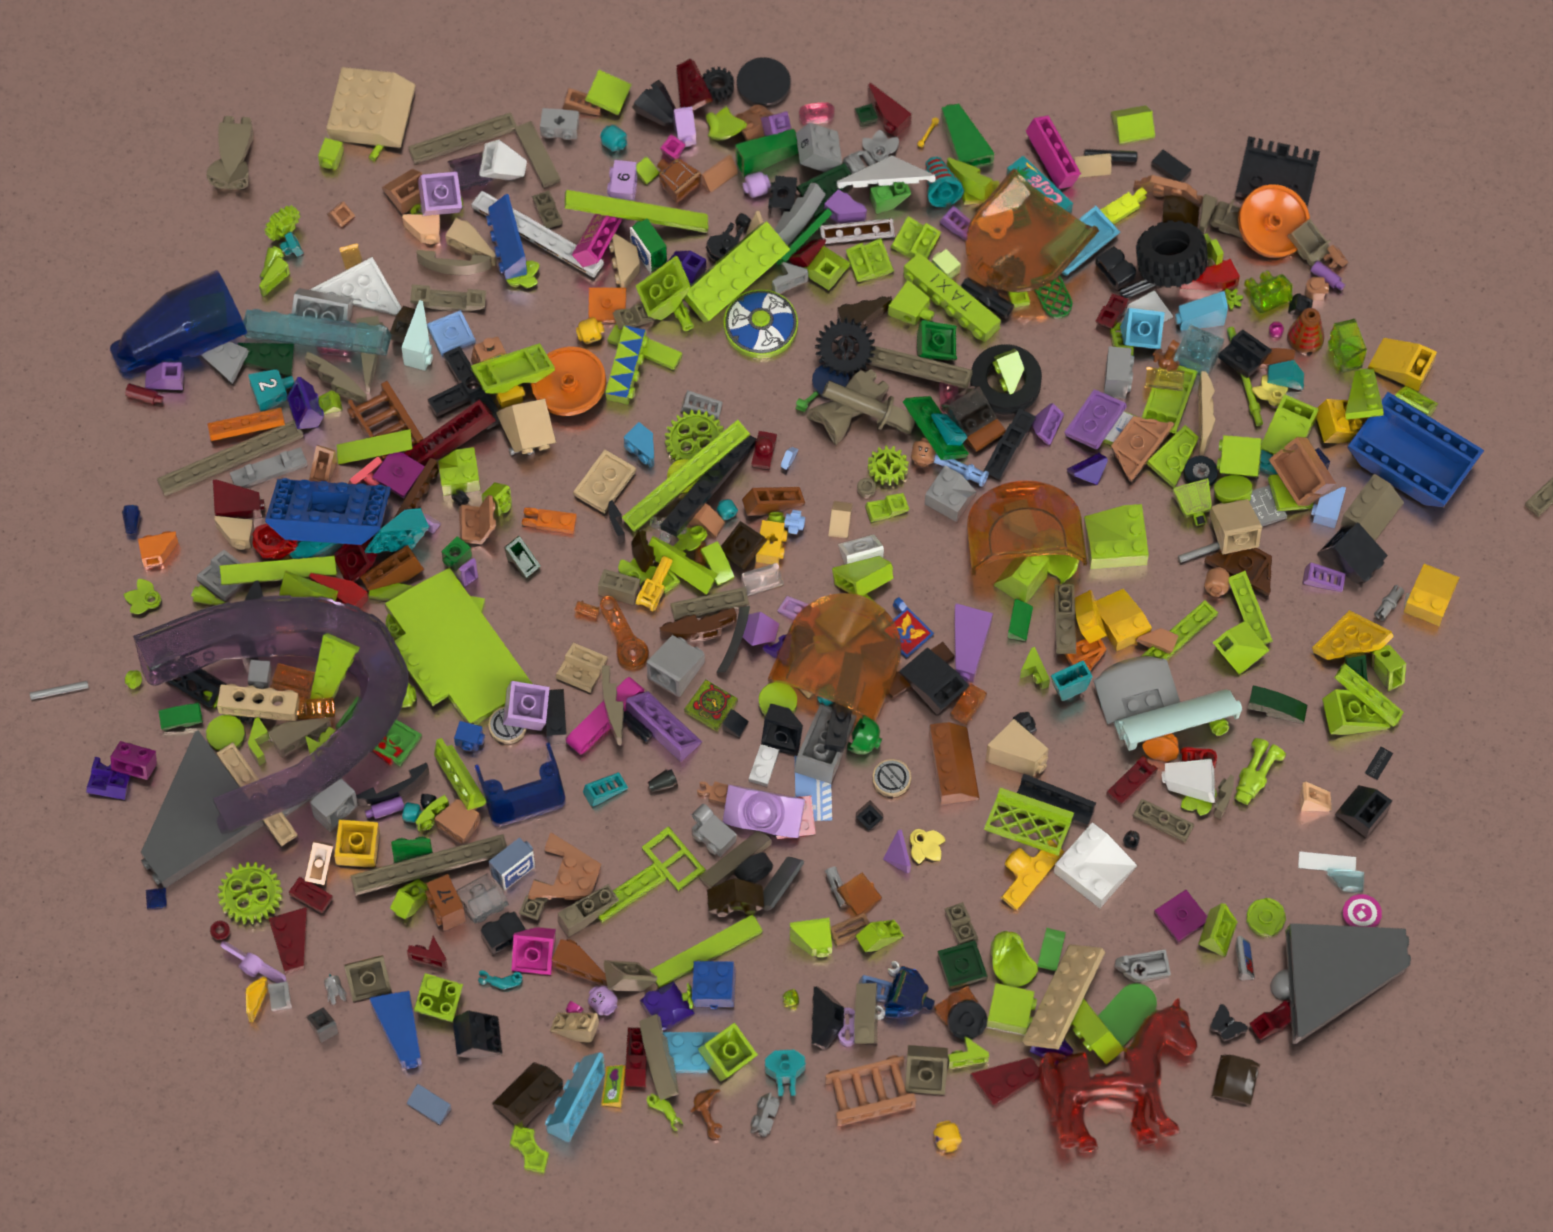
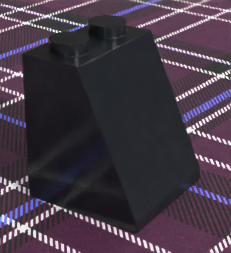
(1354, 553)

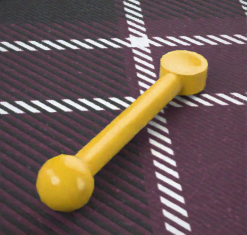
(935, 121)

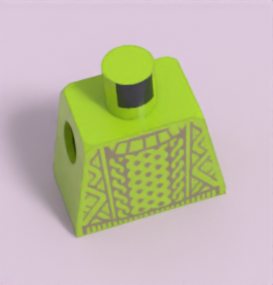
(1194, 500)

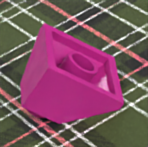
(533, 950)

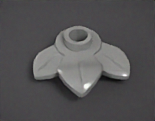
(880, 144)

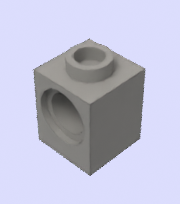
(259, 674)

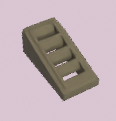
(1208, 208)

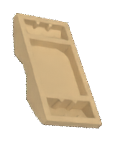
(1205, 411)

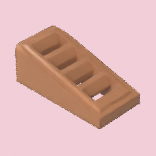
(574, 106)

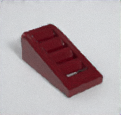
(806, 254)

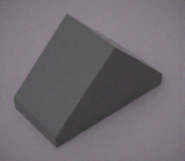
(322, 1024)

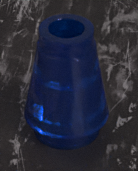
(131, 518)

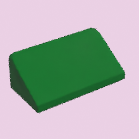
(1020, 620)

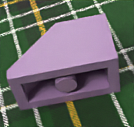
(685, 126)

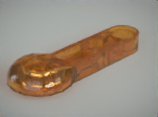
(624, 636)

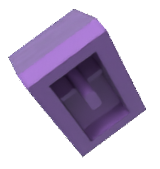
(776, 123)

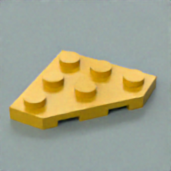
(1352, 636)

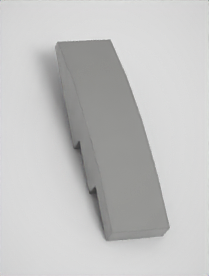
(801, 212)

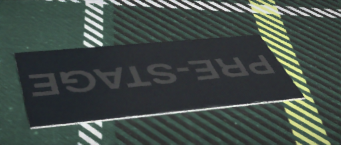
(1379, 763)

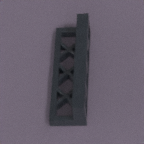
(203, 679)
(1050, 794)

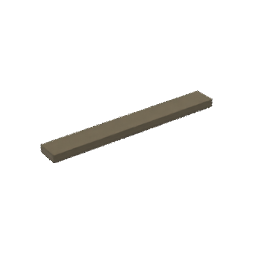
(229, 458)
(428, 864)

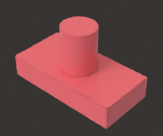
(367, 473)

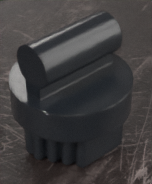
(1026, 721)

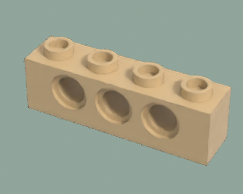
(286, 711)

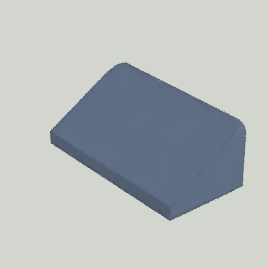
(429, 1104)

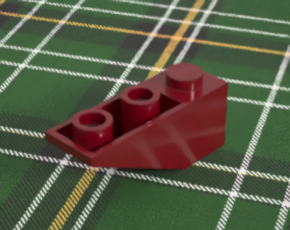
(635, 1059)

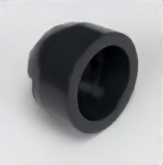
(742, 220)
(427, 799)
(1127, 839)

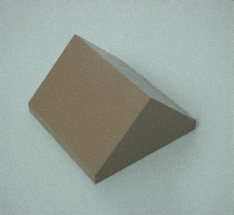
(627, 976)
(367, 978)

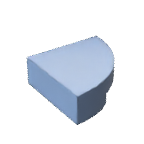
(789, 457)

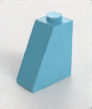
(1203, 313)

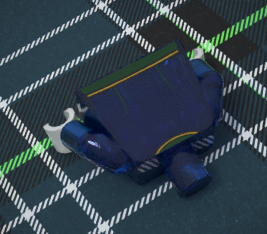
(906, 994)

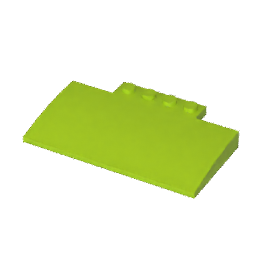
(453, 648)

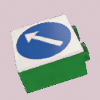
(649, 245)

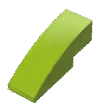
(971, 179)

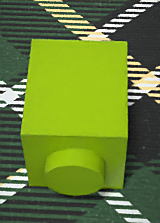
(330, 153)

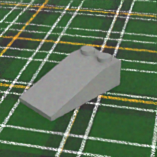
(813, 758)

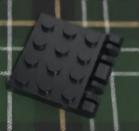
(1276, 168)

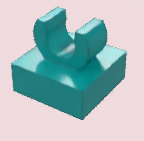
(291, 245)

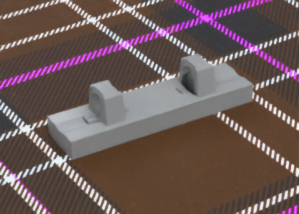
(269, 468)

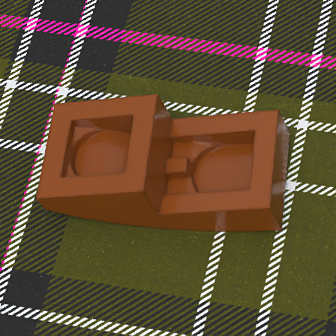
(1277, 356)

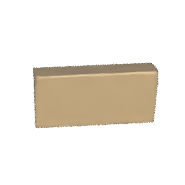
(1094, 165)

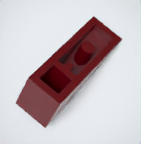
(891, 114)

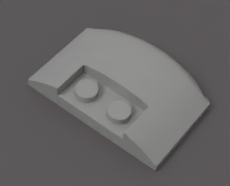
(1135, 687)

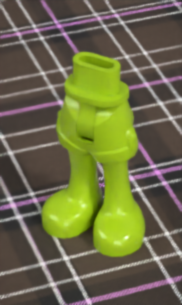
(1252, 780)

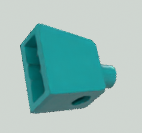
(1069, 680)

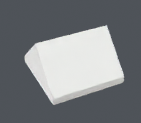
(861, 549)

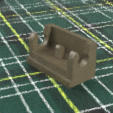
(619, 586)

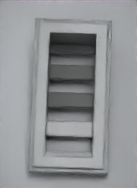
(697, 398)

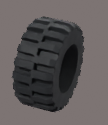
(1171, 269)

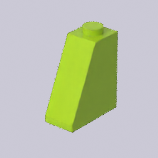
(863, 575)

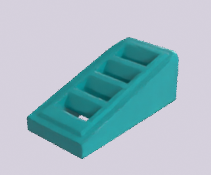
(949, 430)
(595, 796)

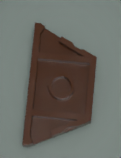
(1253, 561)

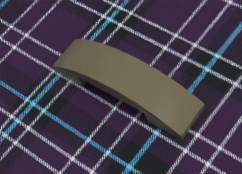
(451, 266)
(448, 300)

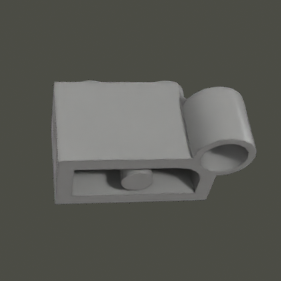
(712, 831)

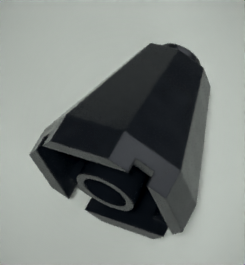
(656, 104)

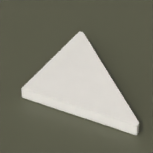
(885, 173)
(365, 286)

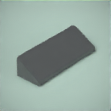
(781, 881)

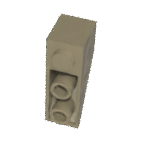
(586, 910)

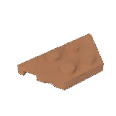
(1162, 186)
(1138, 443)

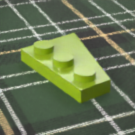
(1173, 456)

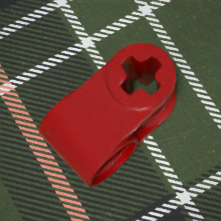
(1198, 754)

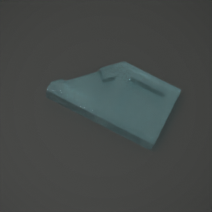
(1348, 880)

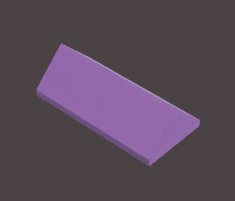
(663, 725)

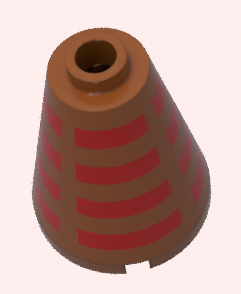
(1306, 332)

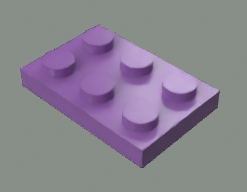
(1095, 419)

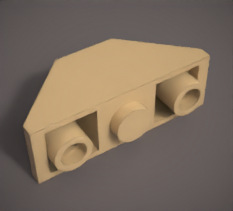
(625, 260)
(576, 1026)

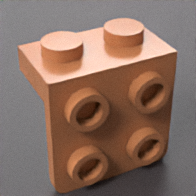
(753, 119)
(477, 522)

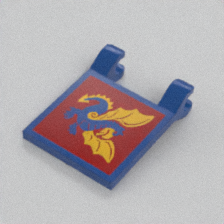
(911, 629)

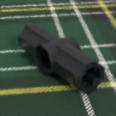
(988, 297)

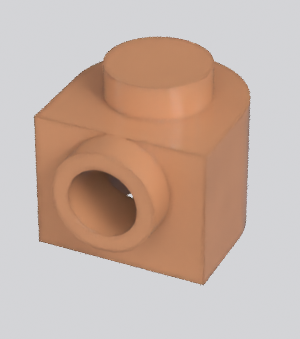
(1316, 288)

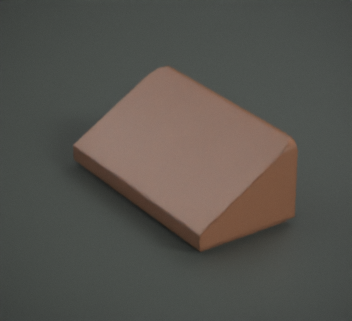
(719, 173)

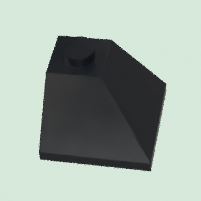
(782, 730)

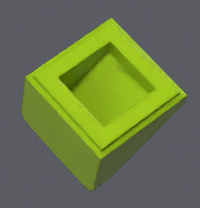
(646, 170)
(330, 402)

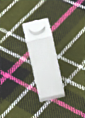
(501, 162)
(1191, 779)

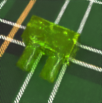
(1269, 293)

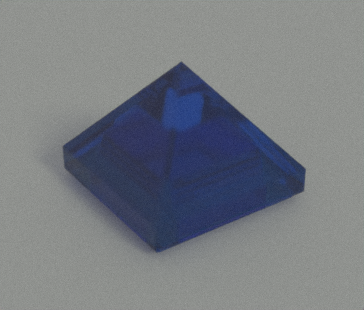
(156, 898)

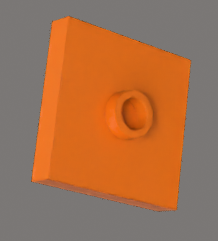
(605, 302)

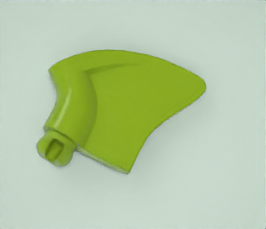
(724, 124)

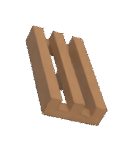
(839, 942)

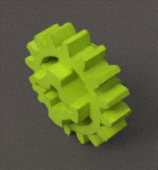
(282, 223)
(880, 469)

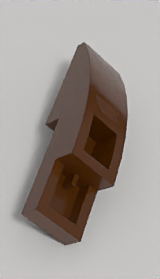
(693, 630)

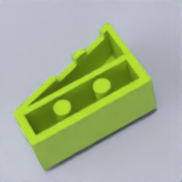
(1095, 1033)

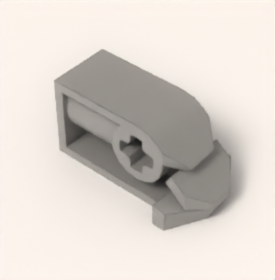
(1153, 965)

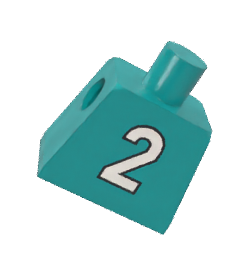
(269, 388)

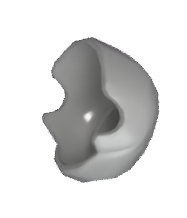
(1280, 985)

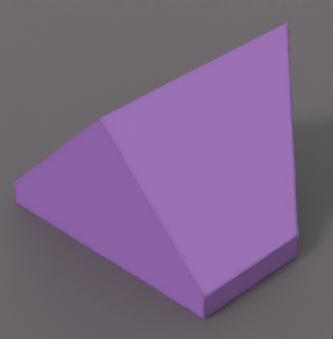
(760, 629)

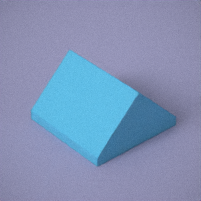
(1142, 328)

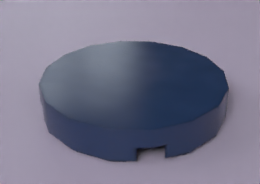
(821, 377)

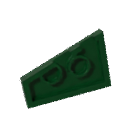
(828, 184)
(270, 356)

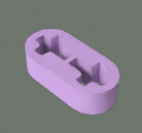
(850, 1027)

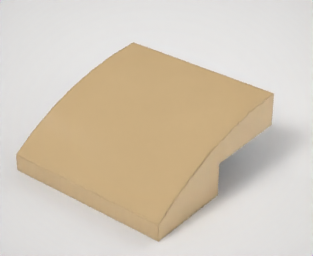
(581, 667)

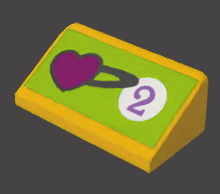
(613, 1086)

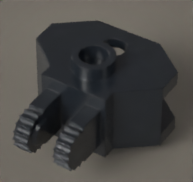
(722, 243)

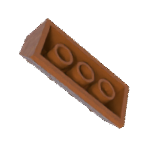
(953, 763)

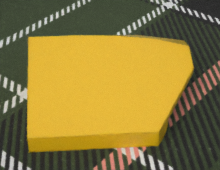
(254, 997)

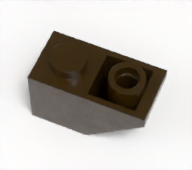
(401, 324)

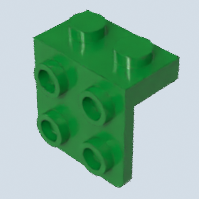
(408, 849)

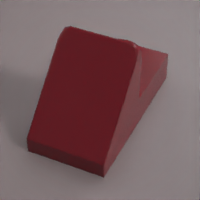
(432, 956)

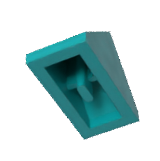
(1286, 374)

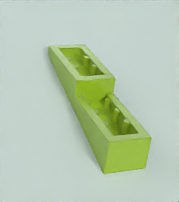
(687, 569)

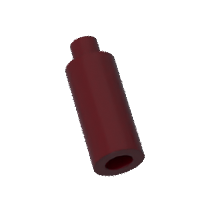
(143, 394)

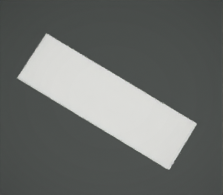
(1324, 861)

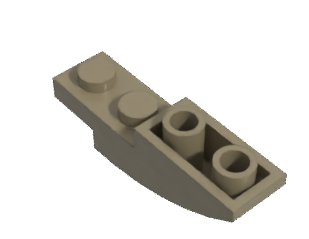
(1065, 619)

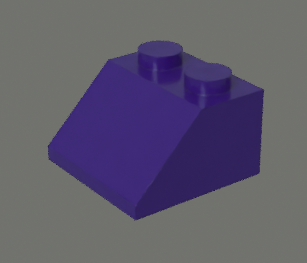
(304, 405)

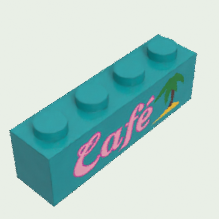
(1040, 182)

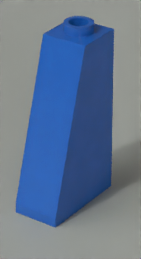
(398, 1023)

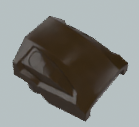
(1236, 1079)

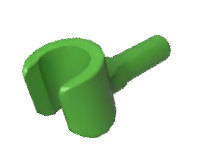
(803, 404)

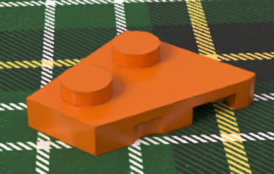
(1089, 652)

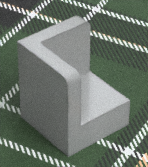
(279, 996)

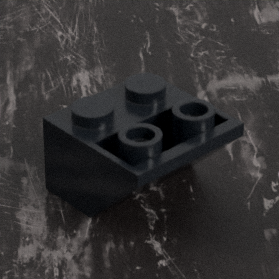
(1364, 809)
(477, 1035)

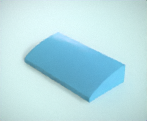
(1106, 233)

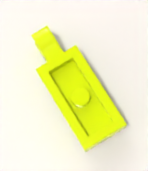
(1124, 206)

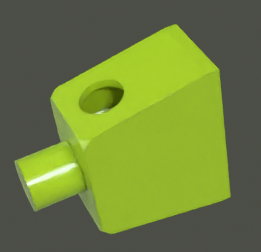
(911, 305)

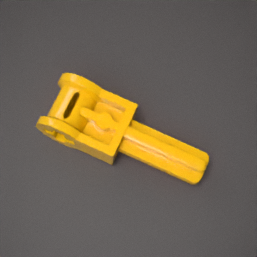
(653, 589)

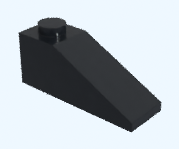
(556, 718)

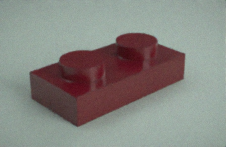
(310, 895)

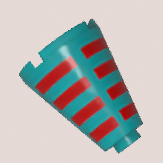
(946, 187)

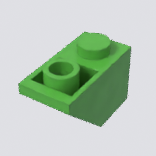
(888, 196)

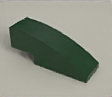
(1277, 705)

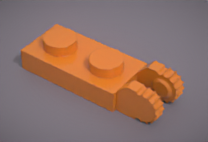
(550, 520)

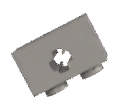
(559, 123)

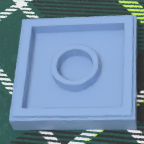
(451, 332)

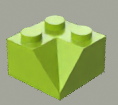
(459, 471)
(727, 1052)

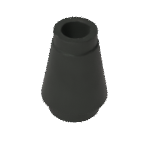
(663, 781)

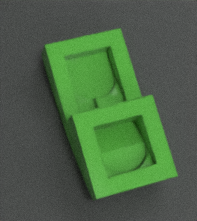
(1051, 949)

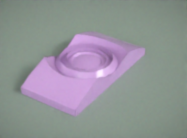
(763, 811)

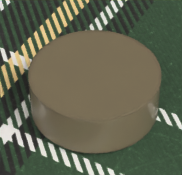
(866, 487)

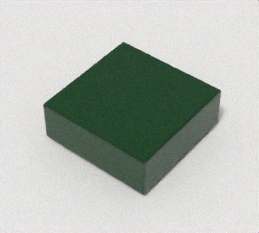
(866, 114)

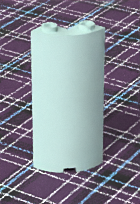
(1177, 717)

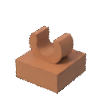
(1337, 256)

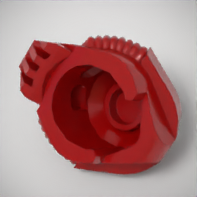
(270, 543)

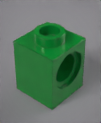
(456, 546)

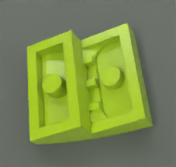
(915, 238)
(870, 260)

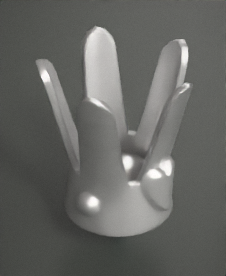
(334, 988)

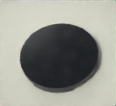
(763, 81)

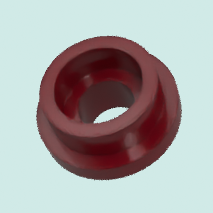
(219, 925)

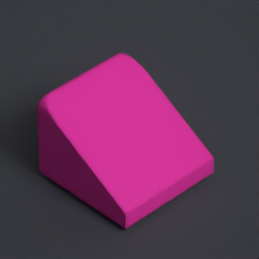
(672, 147)

